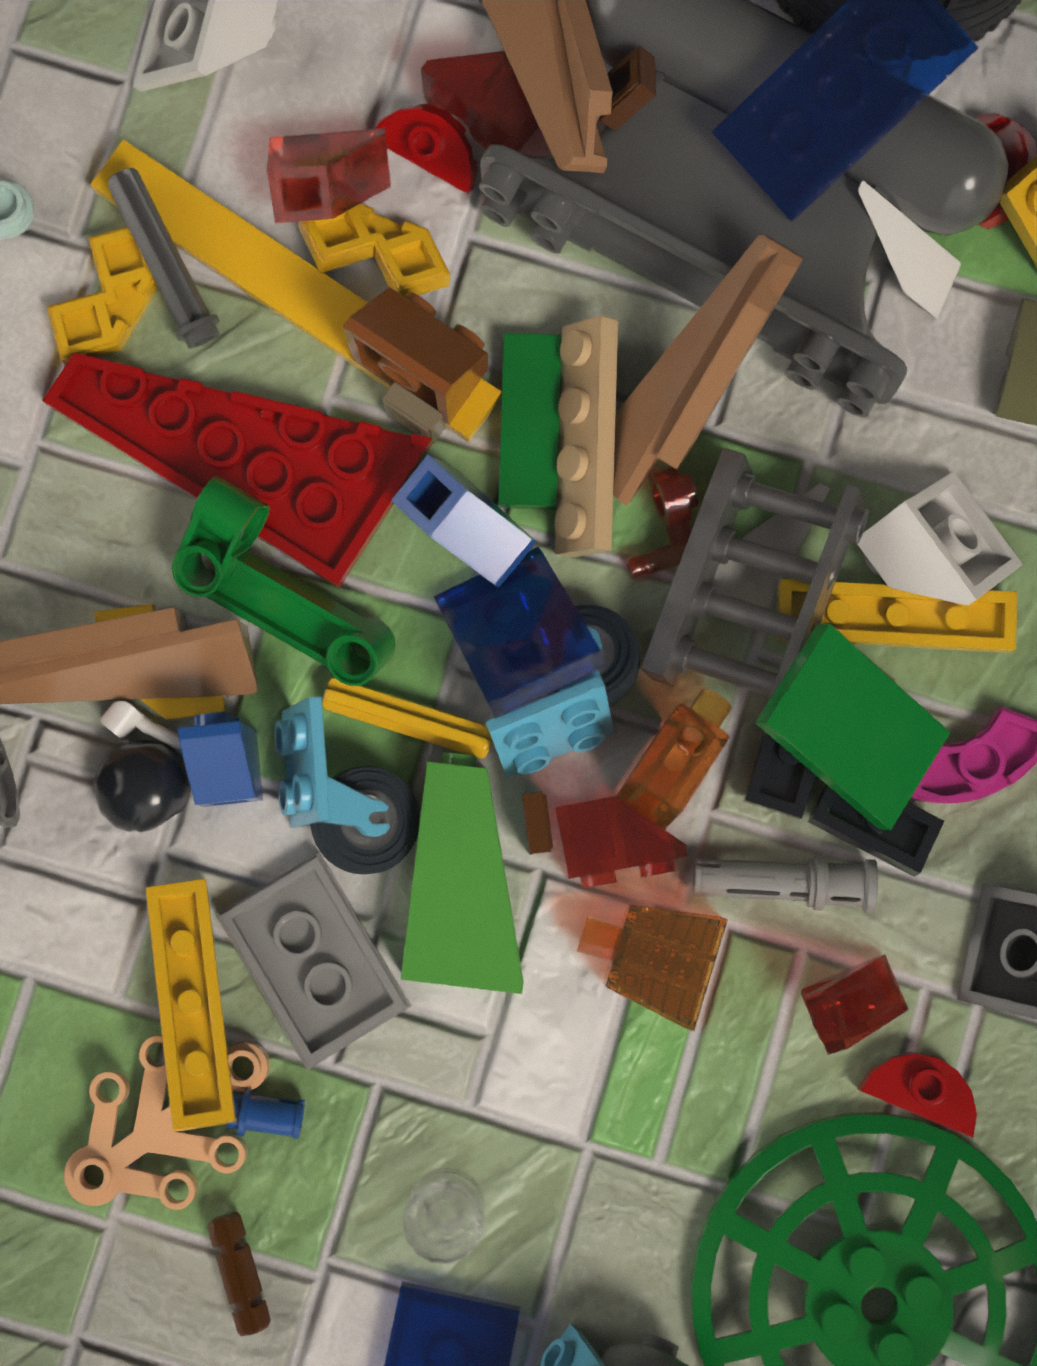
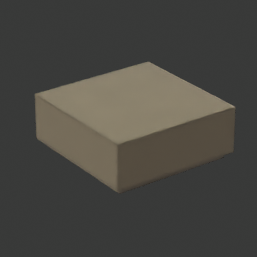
(413, 413)

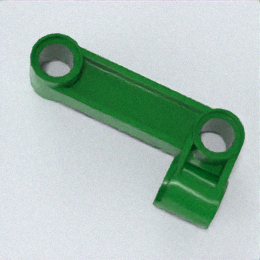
(223, 529)

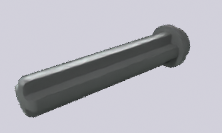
(163, 259)

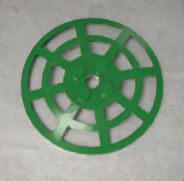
(863, 1256)

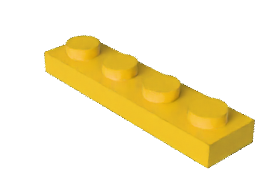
(904, 619)
(190, 1005)

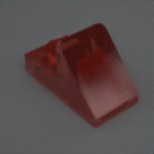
(854, 1003)

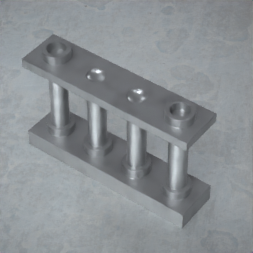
(715, 542)

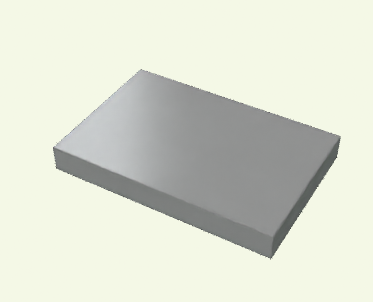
(313, 960)

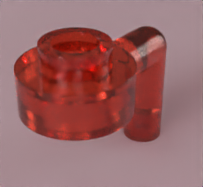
(673, 498)

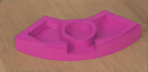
(982, 763)

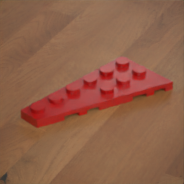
(317, 472)

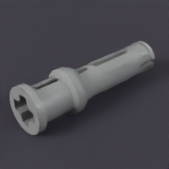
(813, 882)

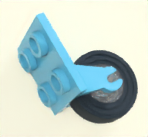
(577, 713)
(358, 817)

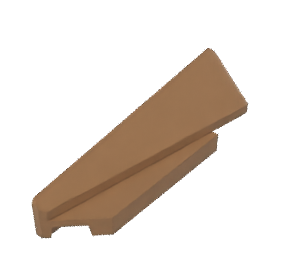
(559, 73)

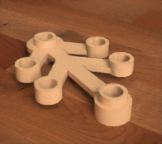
(152, 1134)

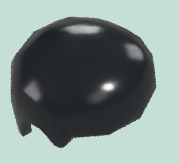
(141, 785)

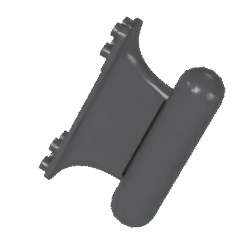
(689, 211)

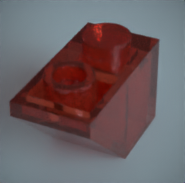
(482, 95)
(325, 173)
(610, 837)

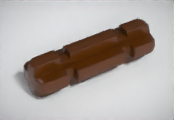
(239, 1274)

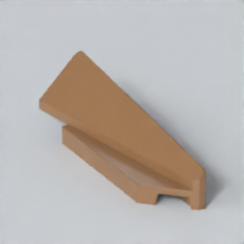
(693, 373)
(129, 659)

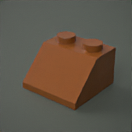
(408, 345)

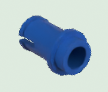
(267, 1114)

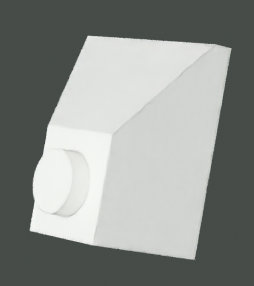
(201, 37)
(939, 545)

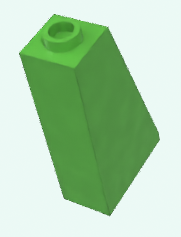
(459, 894)

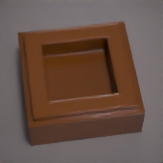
(632, 86)
(537, 823)

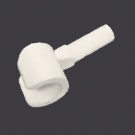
(125, 716)

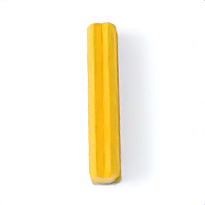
(408, 718)

